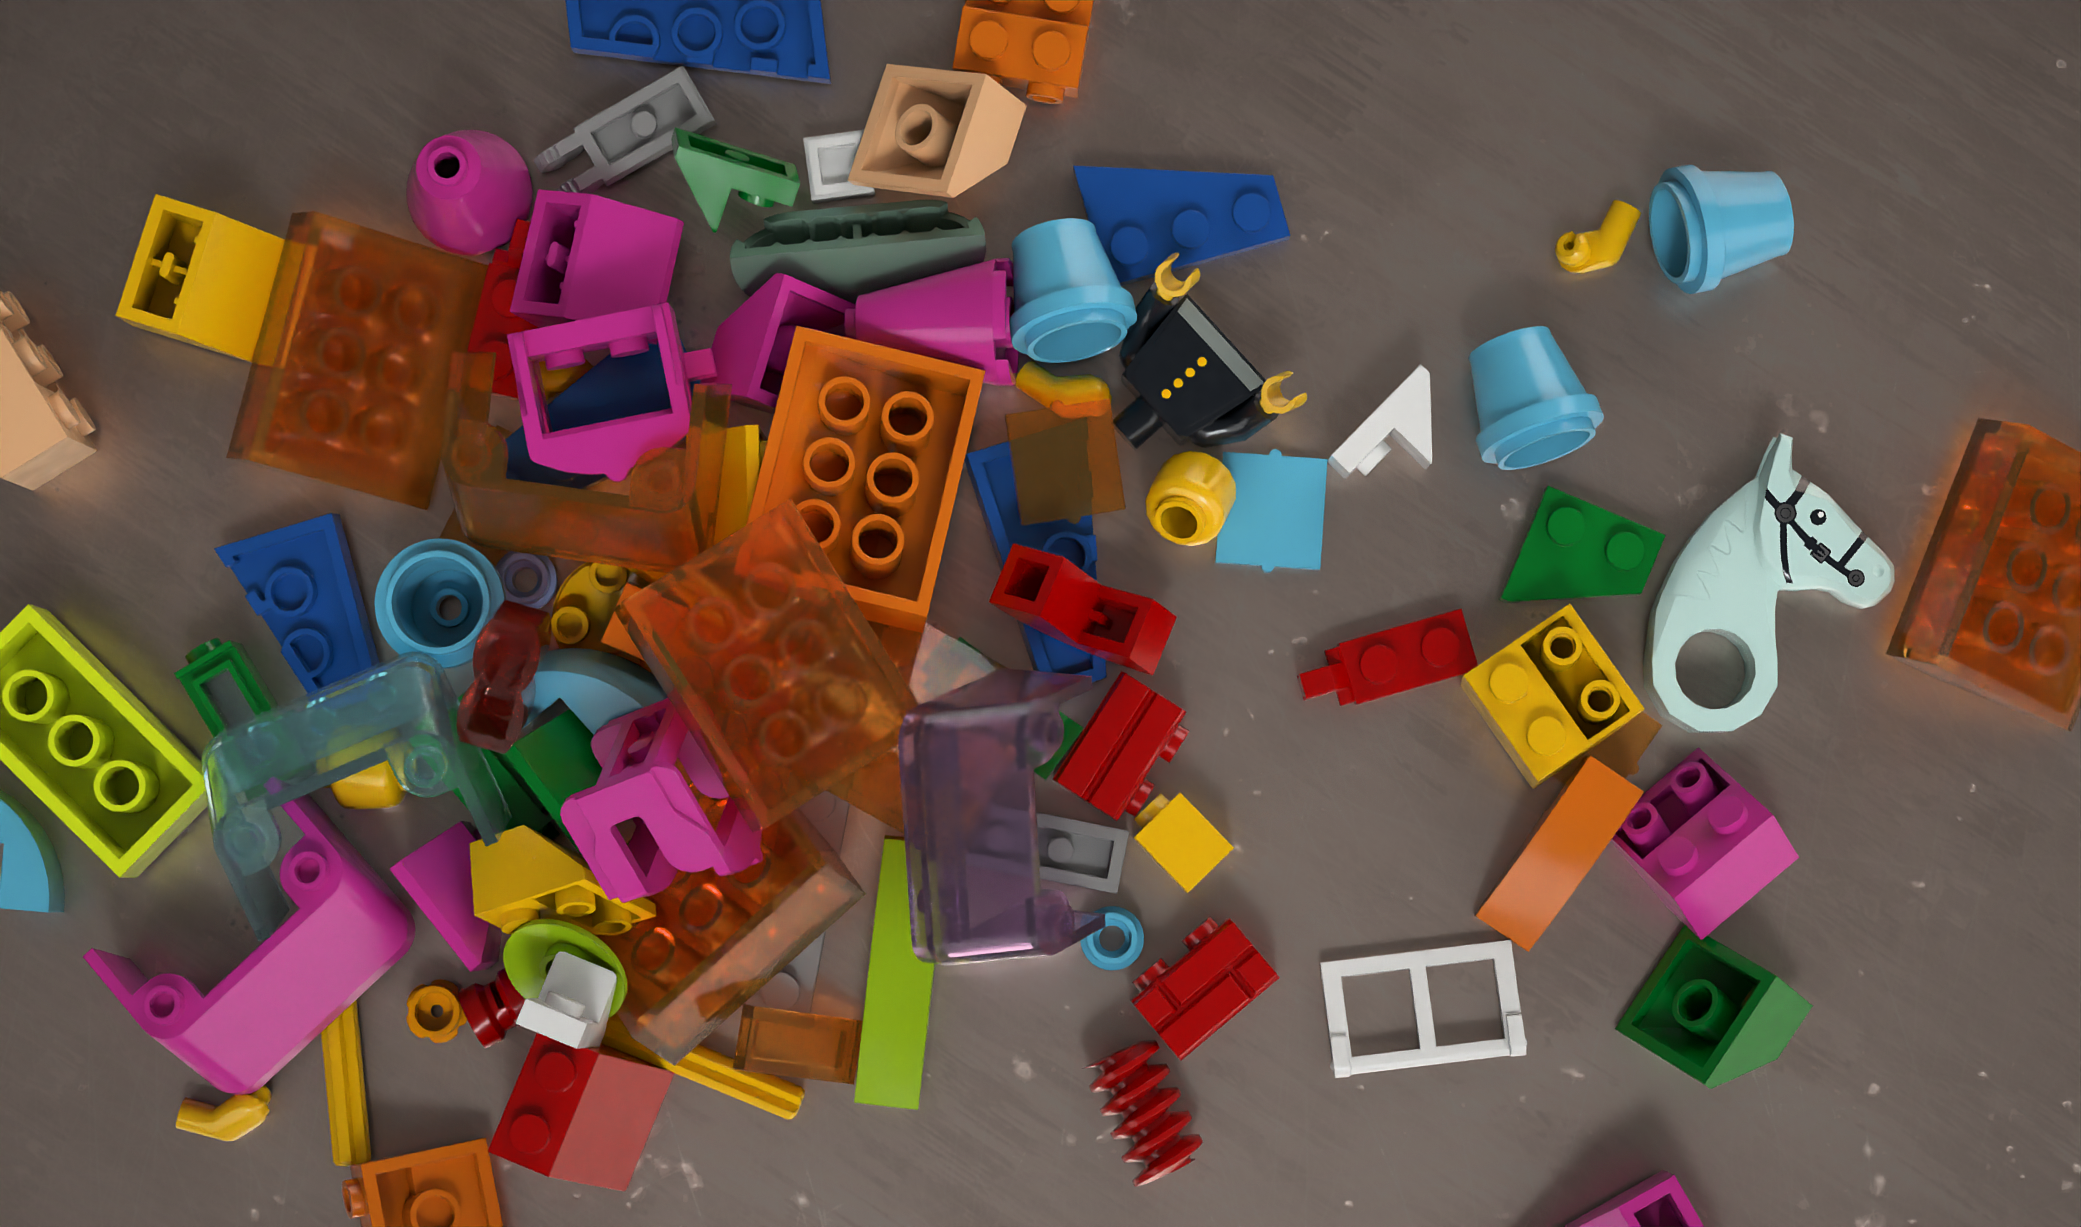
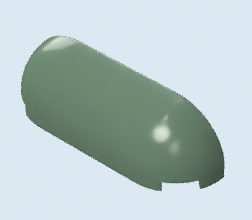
(859, 247)

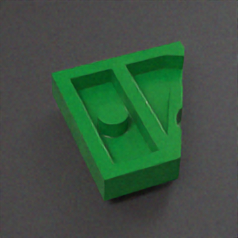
(1580, 553)

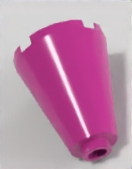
(468, 192)
(946, 317)

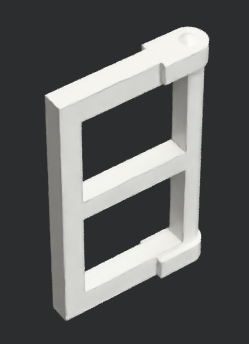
(1428, 1053)

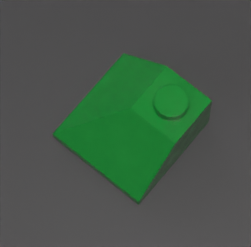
(557, 762)
(1713, 1011)

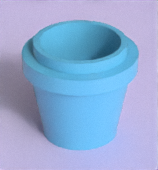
(1717, 224)
(1066, 294)
(1529, 400)
(417, 584)

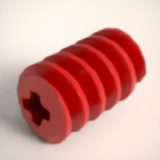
(1145, 1111)

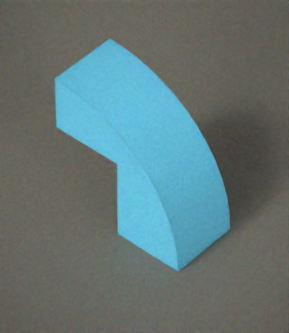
(593, 685)
(30, 866)

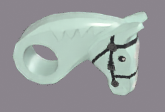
(1727, 578)

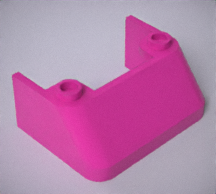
(293, 982)

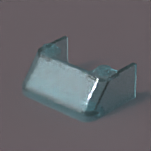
(384, 713)

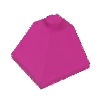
(758, 336)
(441, 885)

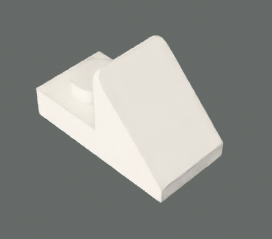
(1403, 417)
(571, 1002)

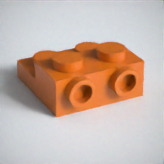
(1026, 44)
(425, 1189)

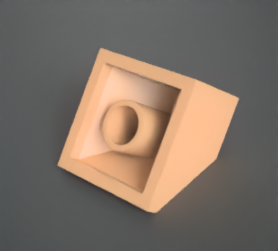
(936, 131)

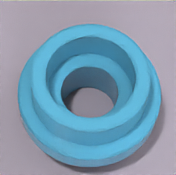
(1127, 952)

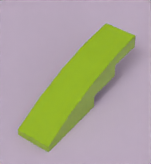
(895, 996)

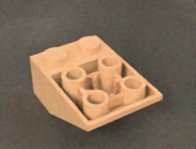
(38, 424)

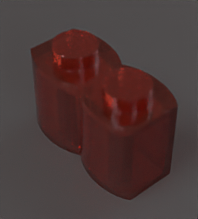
(504, 672)

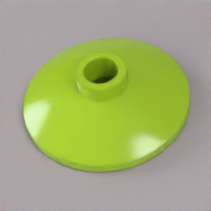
(534, 946)

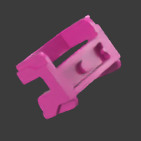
(614, 444)
(645, 785)

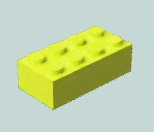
(92, 746)

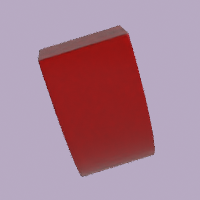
(1077, 610)

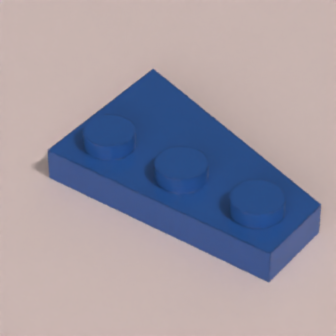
(1162, 212)
(308, 597)

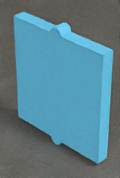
(1274, 512)

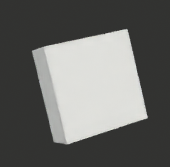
(829, 166)

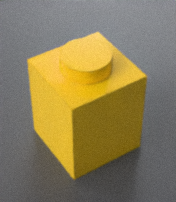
(1180, 840)

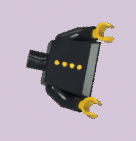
(1191, 374)

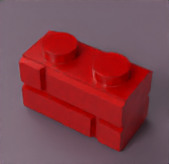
(1121, 746)
(1202, 986)

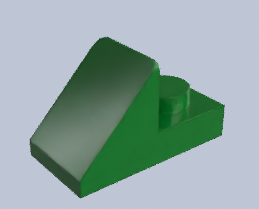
(717, 167)

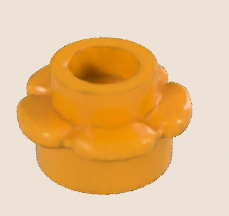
(422, 1021)

